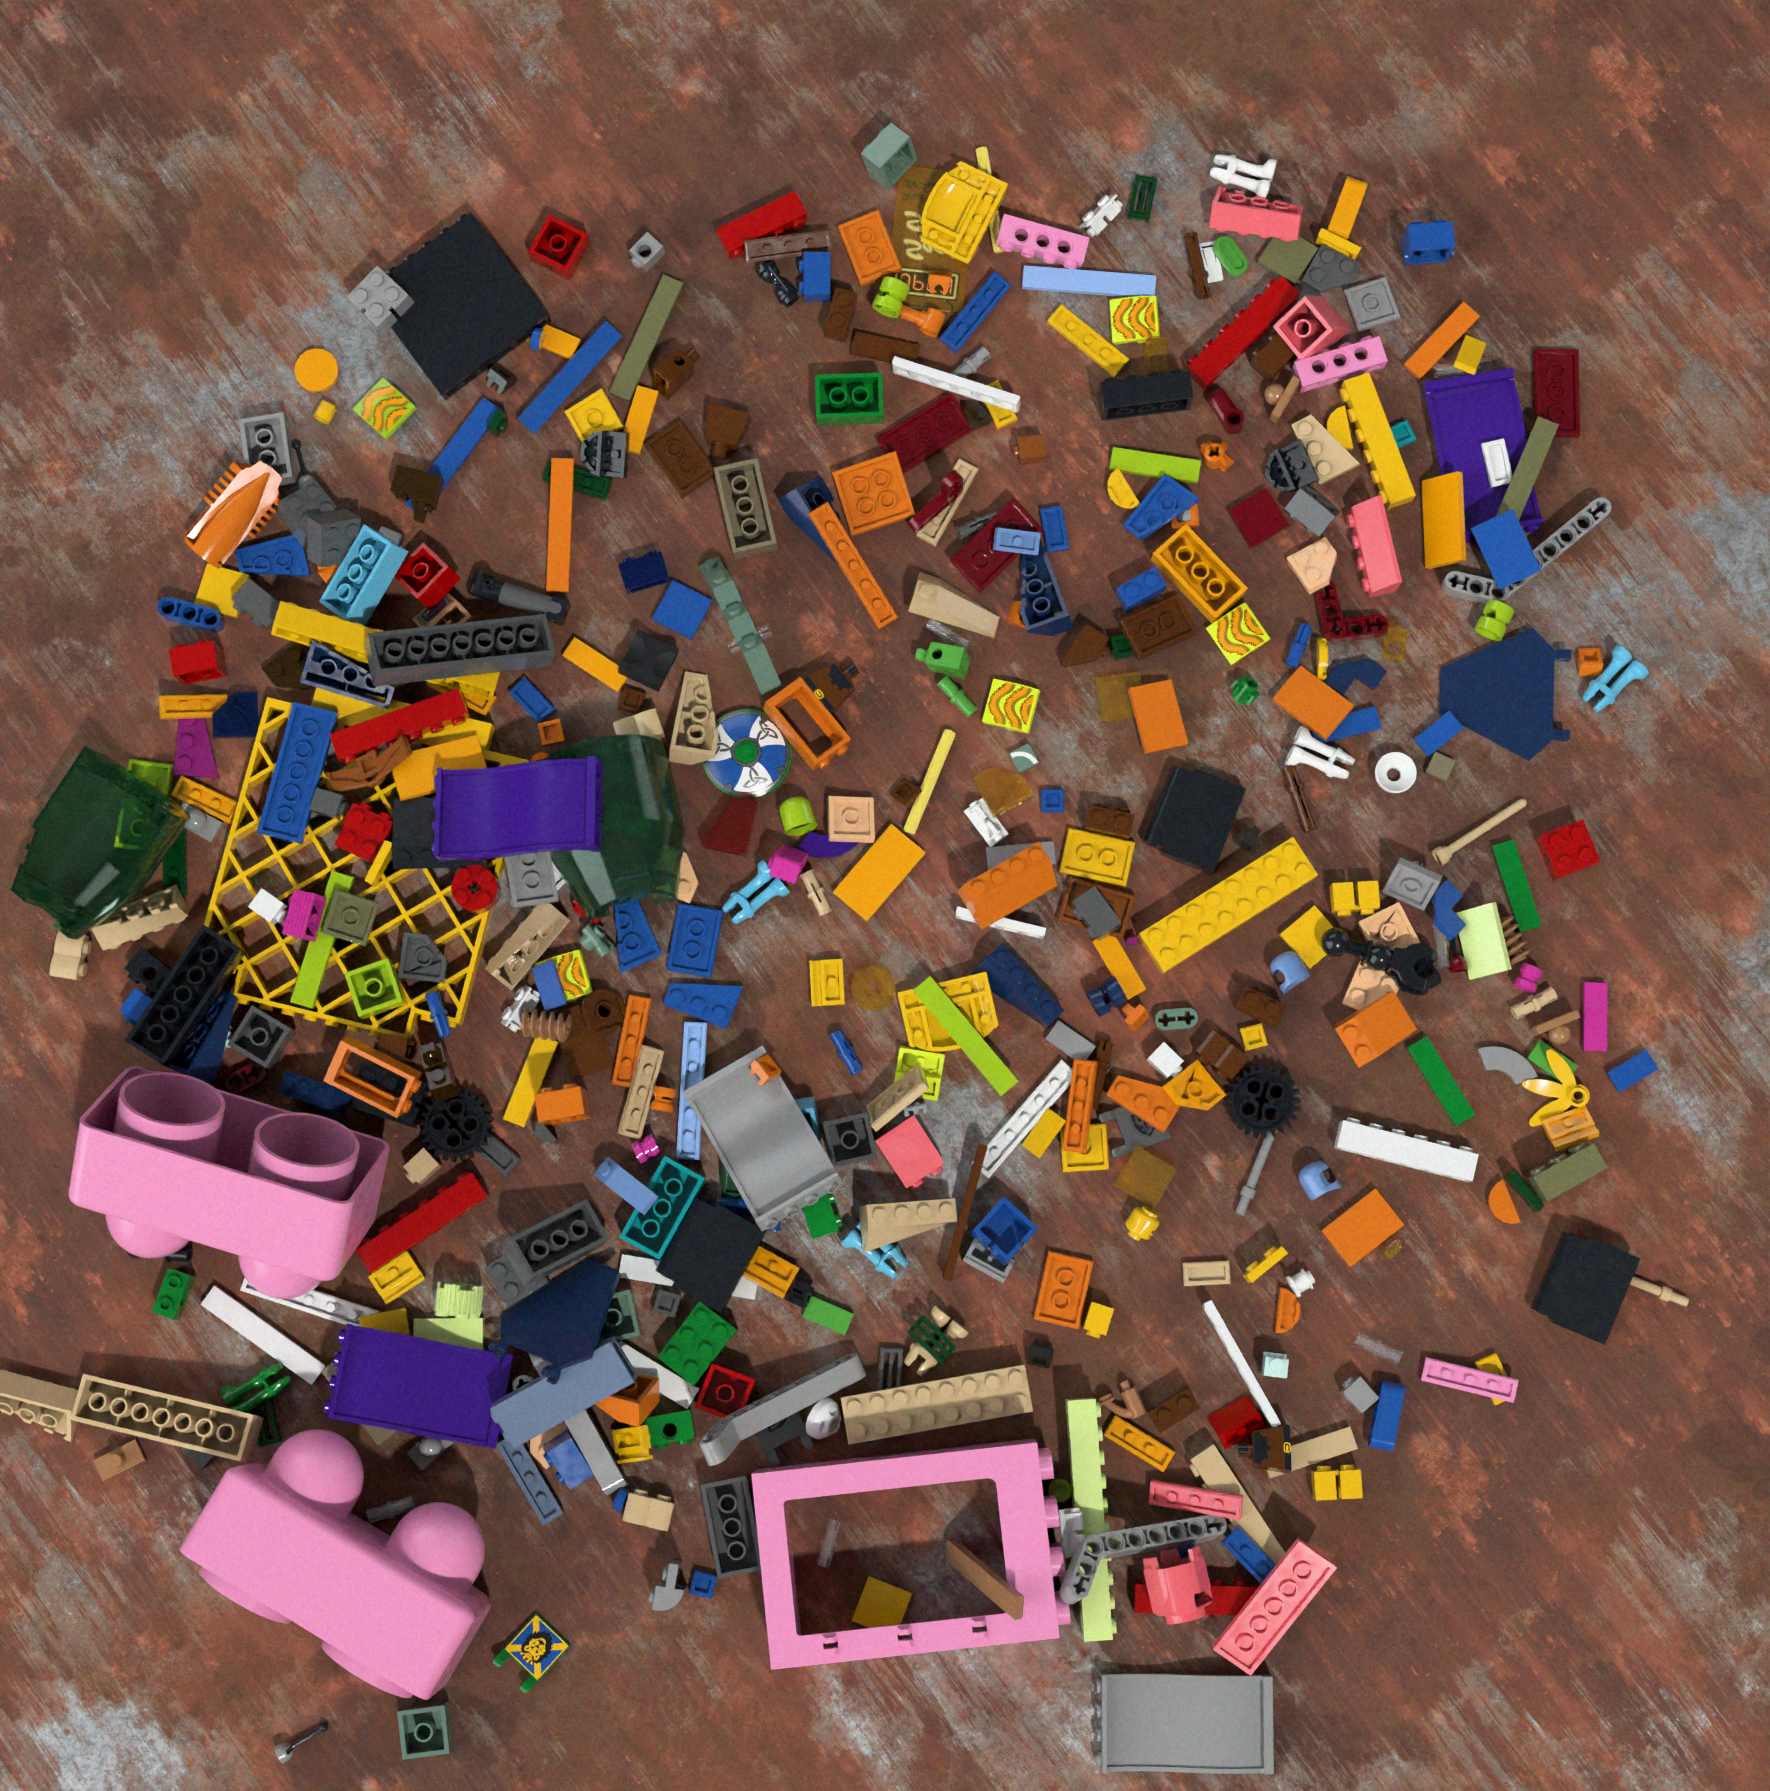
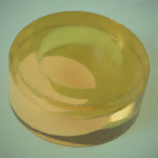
(1392, 1249)

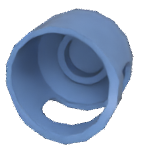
(1292, 967)
(1313, 1180)

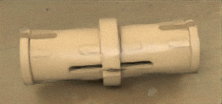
(809, 878)
(1533, 1003)

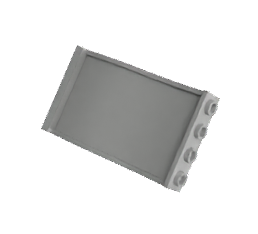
(763, 1141)
(1185, 1723)

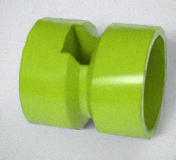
(892, 294)
(1494, 620)

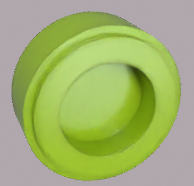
(1060, 1489)

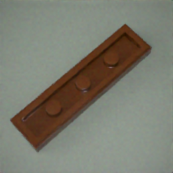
(787, 245)

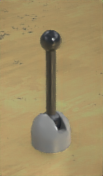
(304, 479)
(286, 1750)

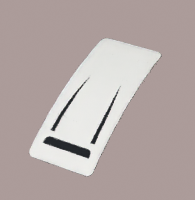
(1211, 262)

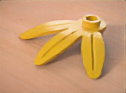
(1563, 1091)

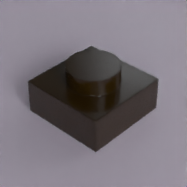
(977, 415)

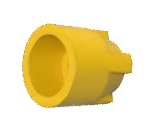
(325, 412)

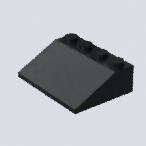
(415, 835)

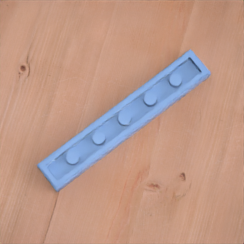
(1088, 282)
(691, 1073)

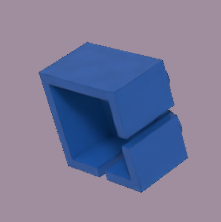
(1004, 1231)

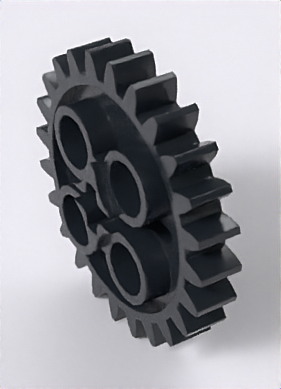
(1283, 1105)
(441, 1139)

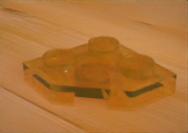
(1001, 790)

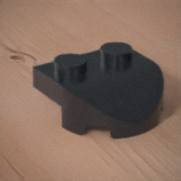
(606, 453)
(1290, 468)

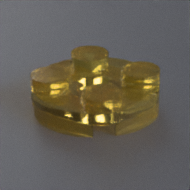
(886, 988)

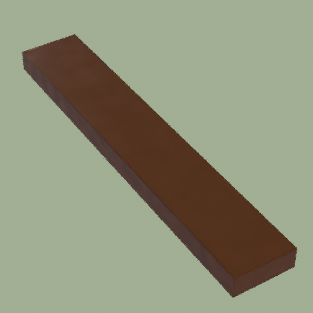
(965, 1212)

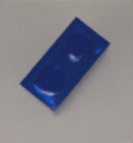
(644, 572)

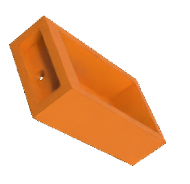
(820, 715)
(341, 1079)

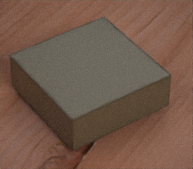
(1440, 766)

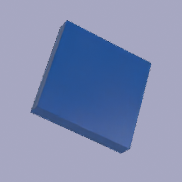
(682, 610)

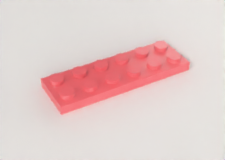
(1274, 1606)

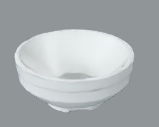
(1396, 761)
(823, 1419)

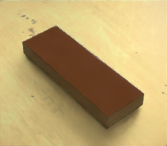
(883, 348)

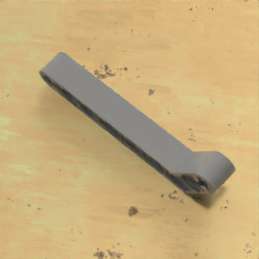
(1554, 543)
(733, 1428)
(592, 1445)
(1141, 1544)

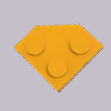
(1194, 1088)

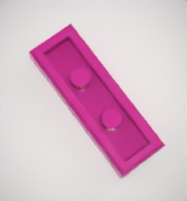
(1594, 1017)

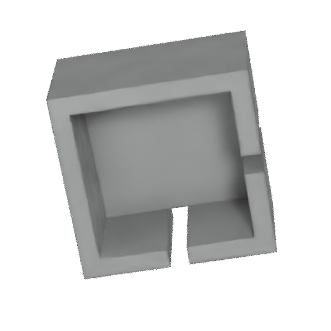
(376, 298)

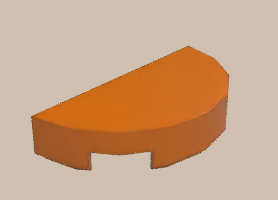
(1501, 1204)
(1287, 1311)

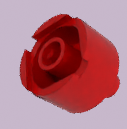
(468, 878)

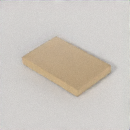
(897, 1097)

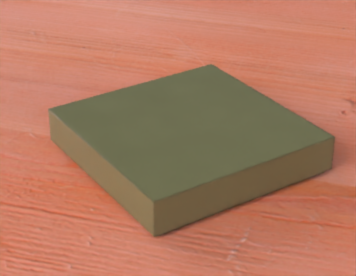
(1287, 258)
(350, 917)

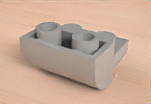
(668, 1593)

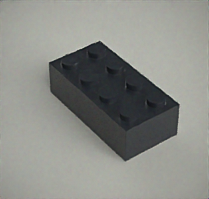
(1145, 395)

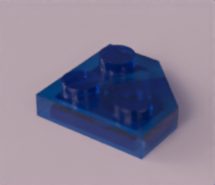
(237, 717)

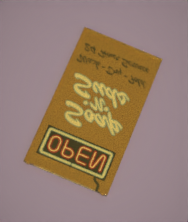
(918, 258)

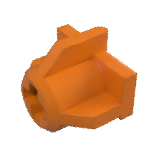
(1215, 455)

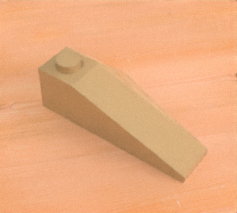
(947, 604)
(695, 726)

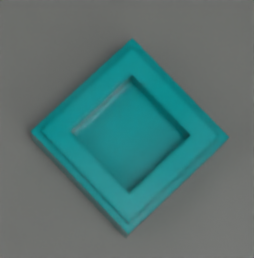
(1403, 434)

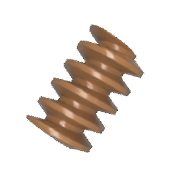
(1514, 946)
(546, 1027)

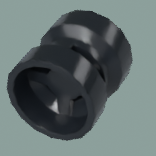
(797, 1298)

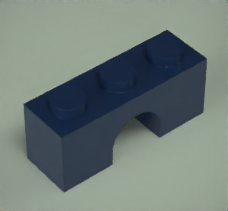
(314, 1092)

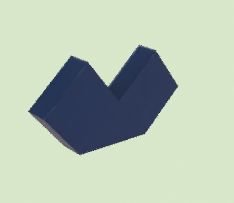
(1362, 670)

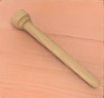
(1442, 854)

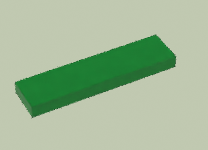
(1516, 886)
(1440, 1081)

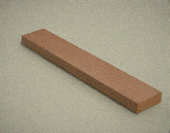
(985, 1579)

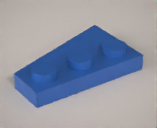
(1159, 507)
(275, 557)
(634, 936)
(705, 1002)

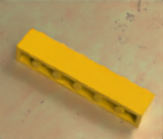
(1377, 441)

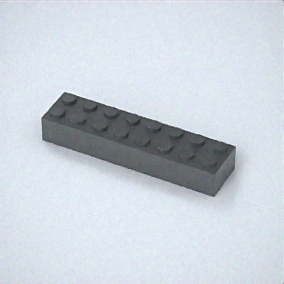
(459, 649)

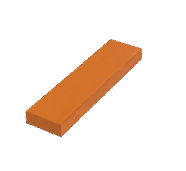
(1441, 341)
(631, 1039)
(1080, 1106)

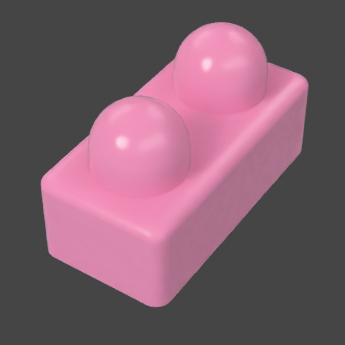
(227, 1172)
(294, 1552)

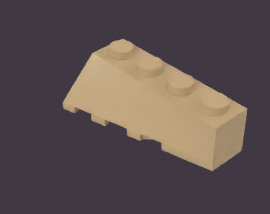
(142, 917)
(527, 944)
(896, 1221)
(38, 1402)

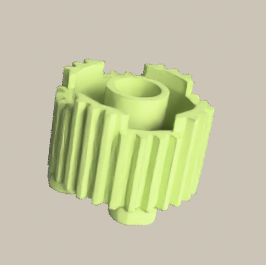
(458, 1300)

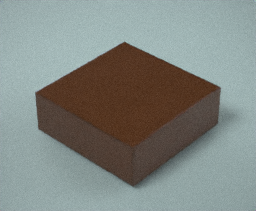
(631, 700)
(906, 792)

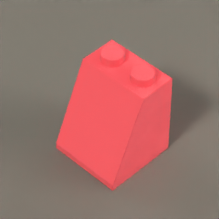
(1311, 326)
(910, 1153)

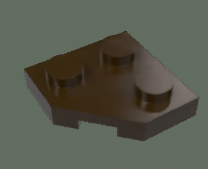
(287, 668)

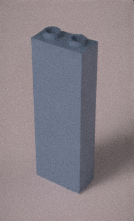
(544, 1405)

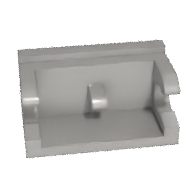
(984, 1261)

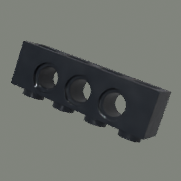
(141, 964)

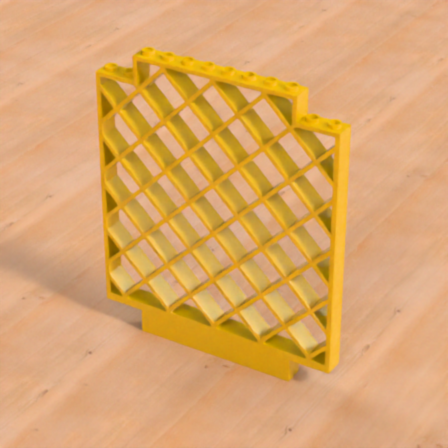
(350, 713)

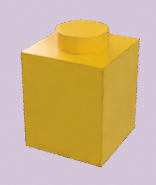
(1097, 1320)

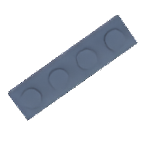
(531, 1481)

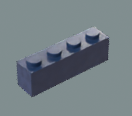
(339, 675)
(1018, 987)

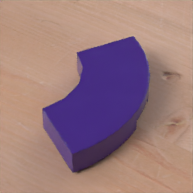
(820, 847)

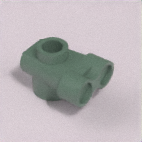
(595, 937)

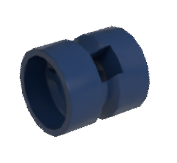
(1113, 992)

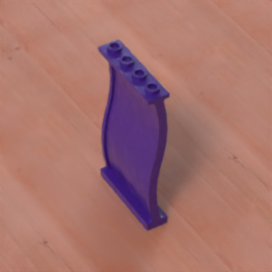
(1462, 417)
(518, 809)
(417, 1386)

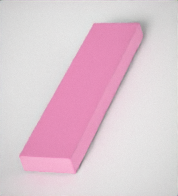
(1469, 1379)

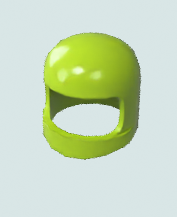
(797, 812)

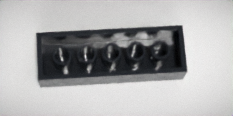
(185, 996)

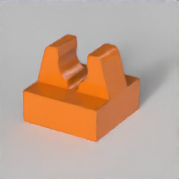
(941, 278)
(551, 732)
(1135, 1016)
(765, 1069)

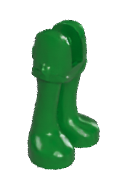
(233, 1394)

